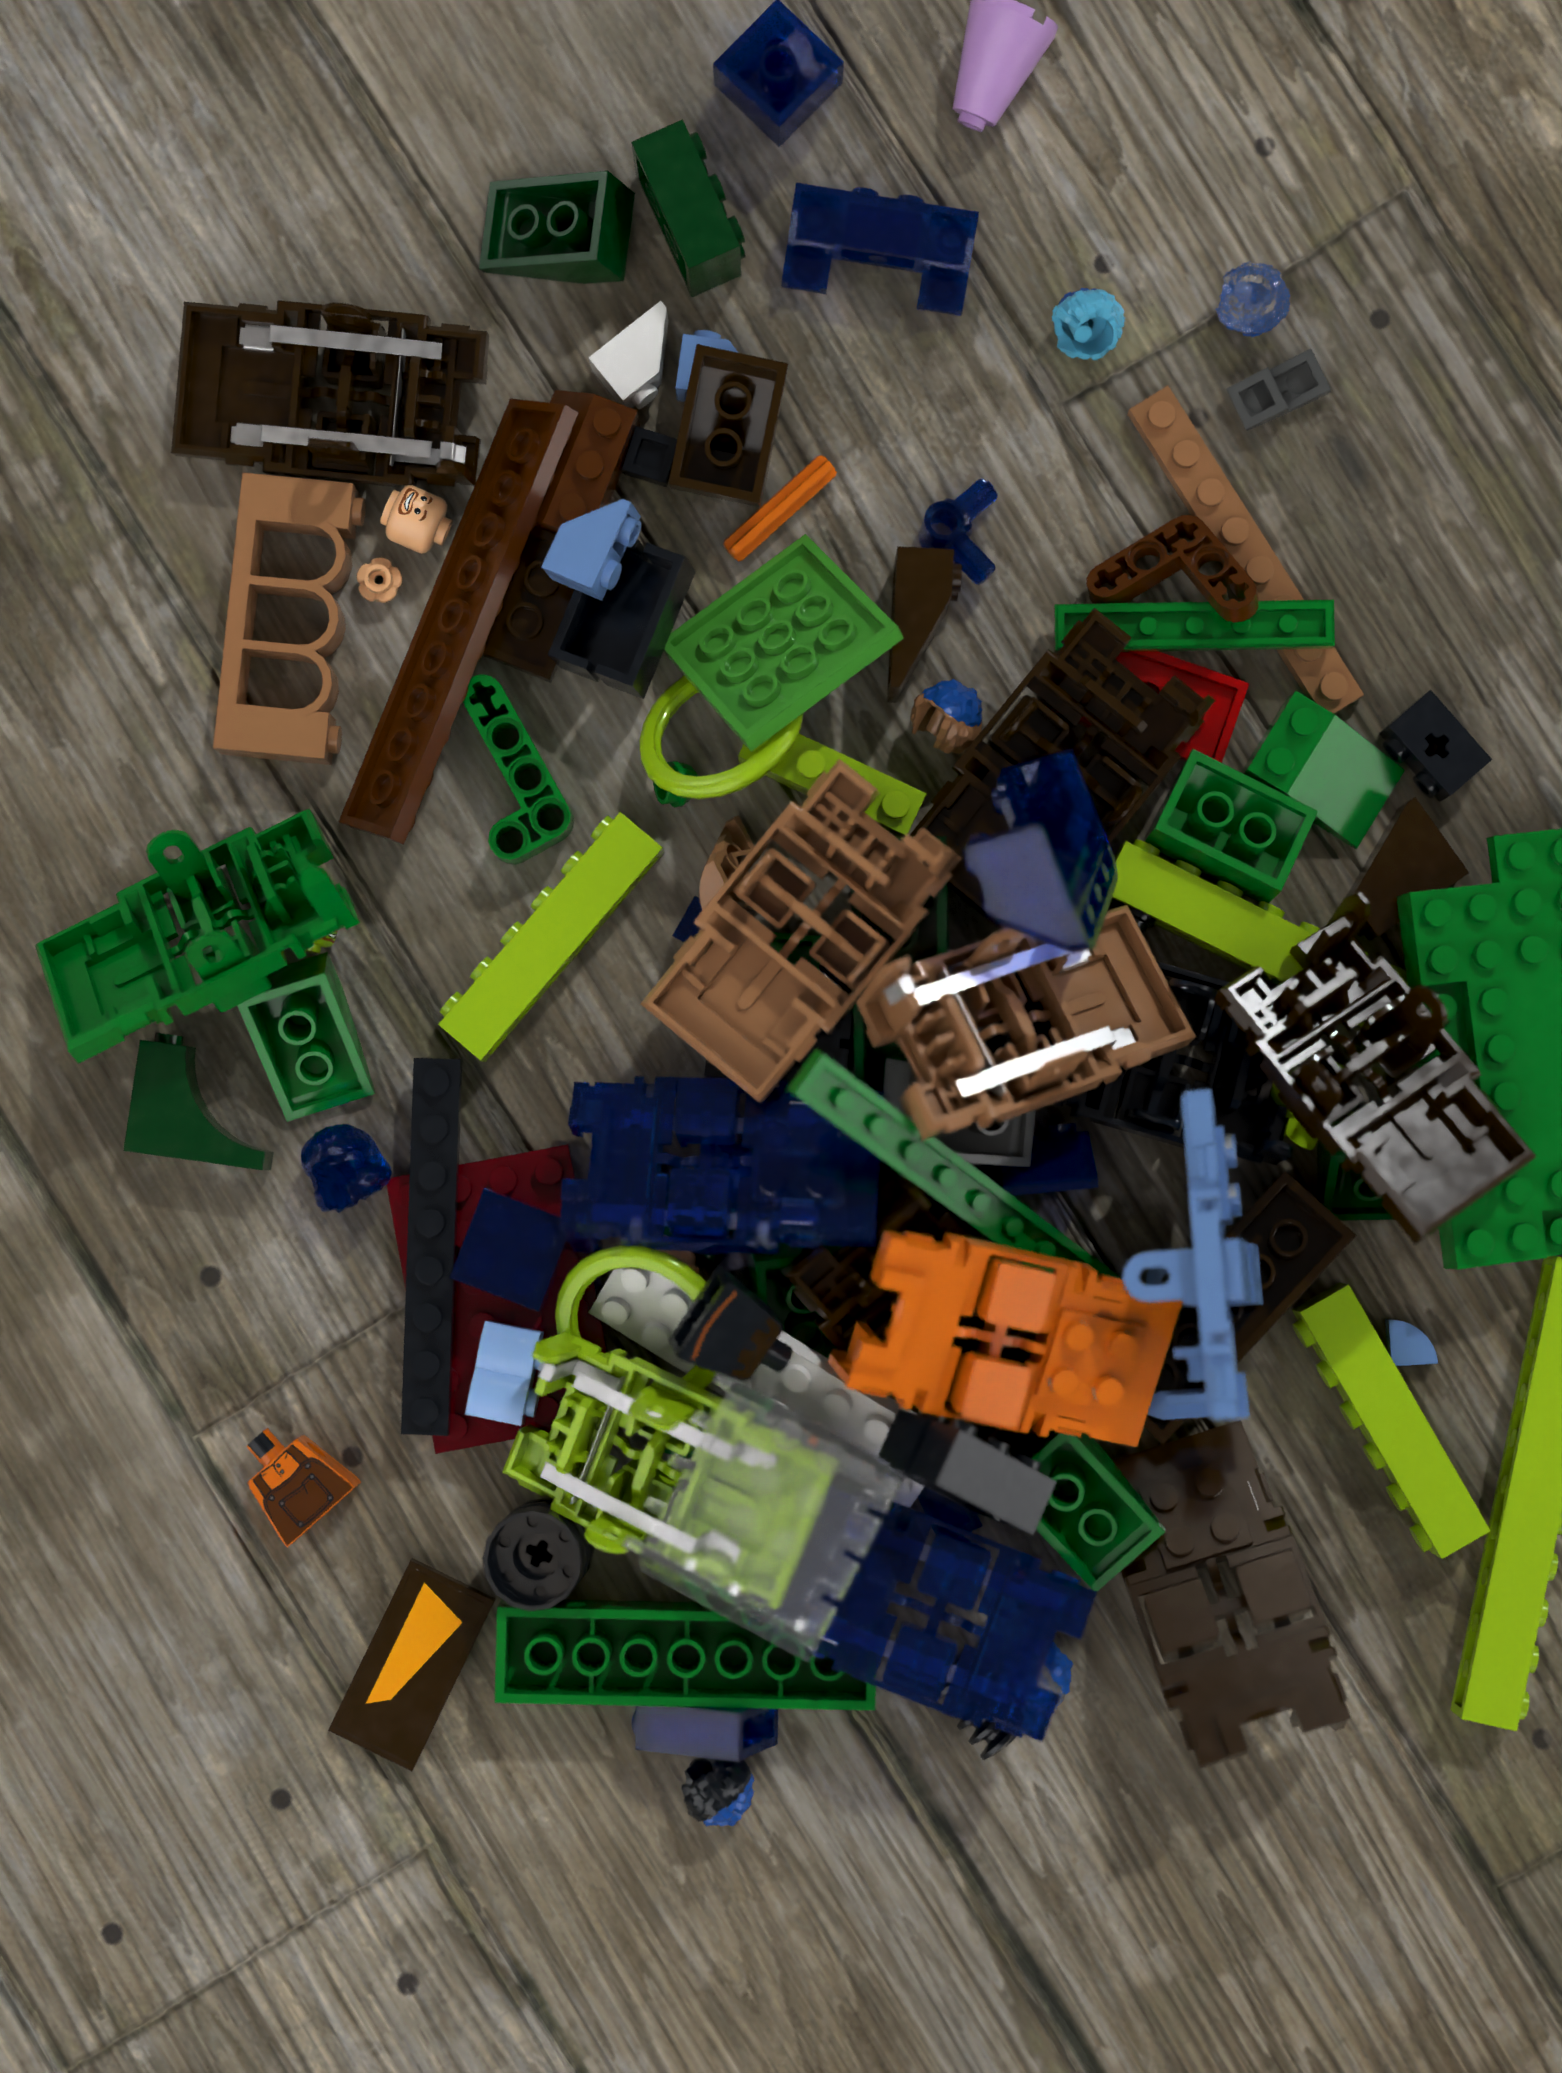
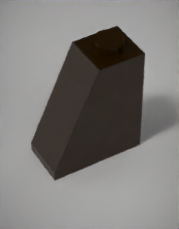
(1405, 860)

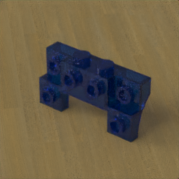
(880, 233)

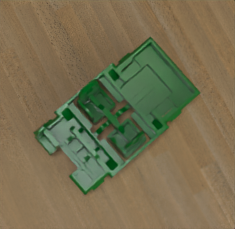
(119, 964)

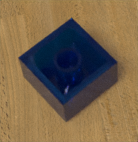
(778, 72)
(511, 1250)

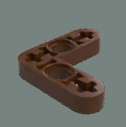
(1185, 556)

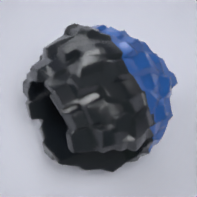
(718, 1790)

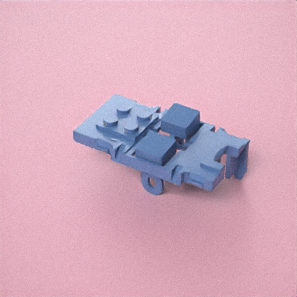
(1210, 1275)

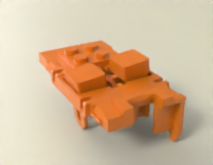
(1086, 1371)

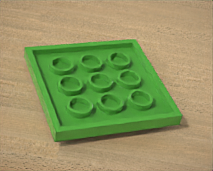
(780, 641)

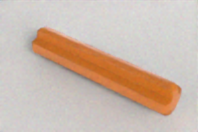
(779, 508)

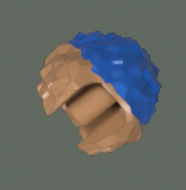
(950, 714)

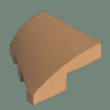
(724, 859)

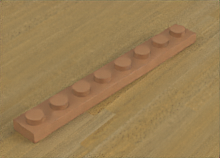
(1213, 500)

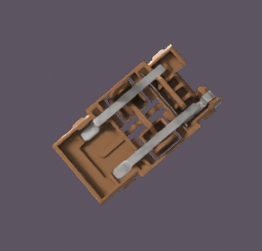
(1103, 1004)

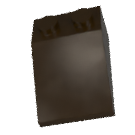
(728, 425)
(921, 595)

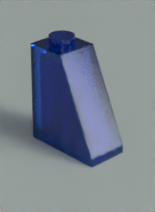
(705, 1731)

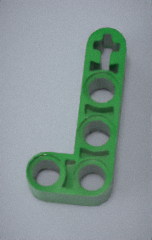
(511, 764)

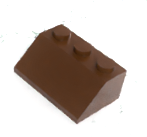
(590, 459)

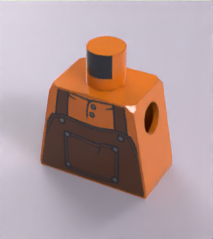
(297, 1483)

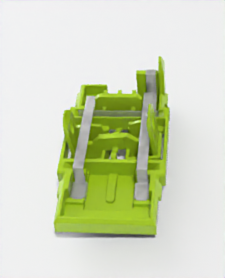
(575, 1457)

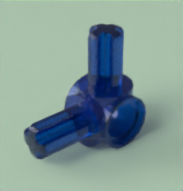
(958, 518)

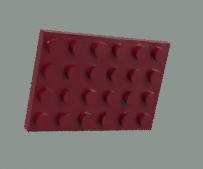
(536, 1180)

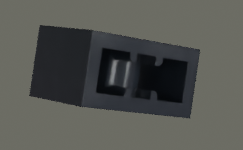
(1455, 759)

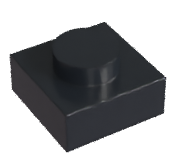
(650, 456)

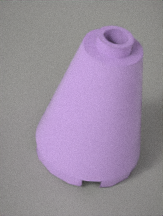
(997, 58)

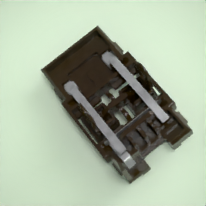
(246, 392)

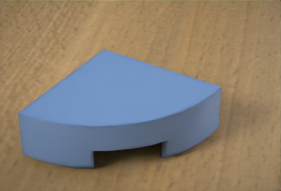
(1408, 1344)

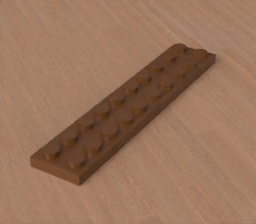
(458, 618)

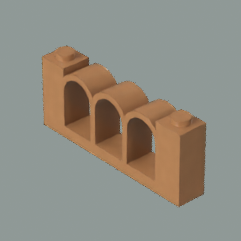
(296, 507)

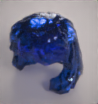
(344, 1166)

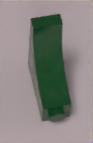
(170, 1113)

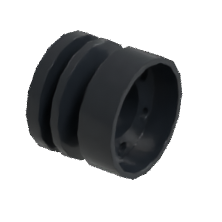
(514, 1563)

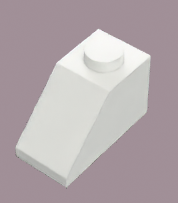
(634, 359)

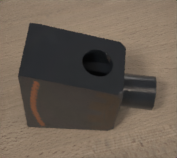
(730, 1330)

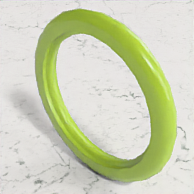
(709, 785)
(630, 1257)

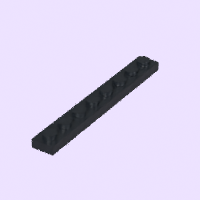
(431, 1246)

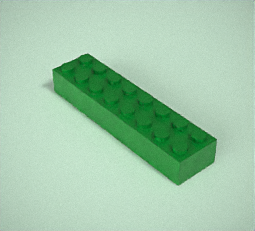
(657, 1658)

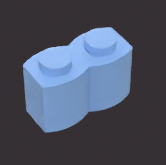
(504, 1374)

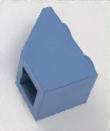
(591, 546)

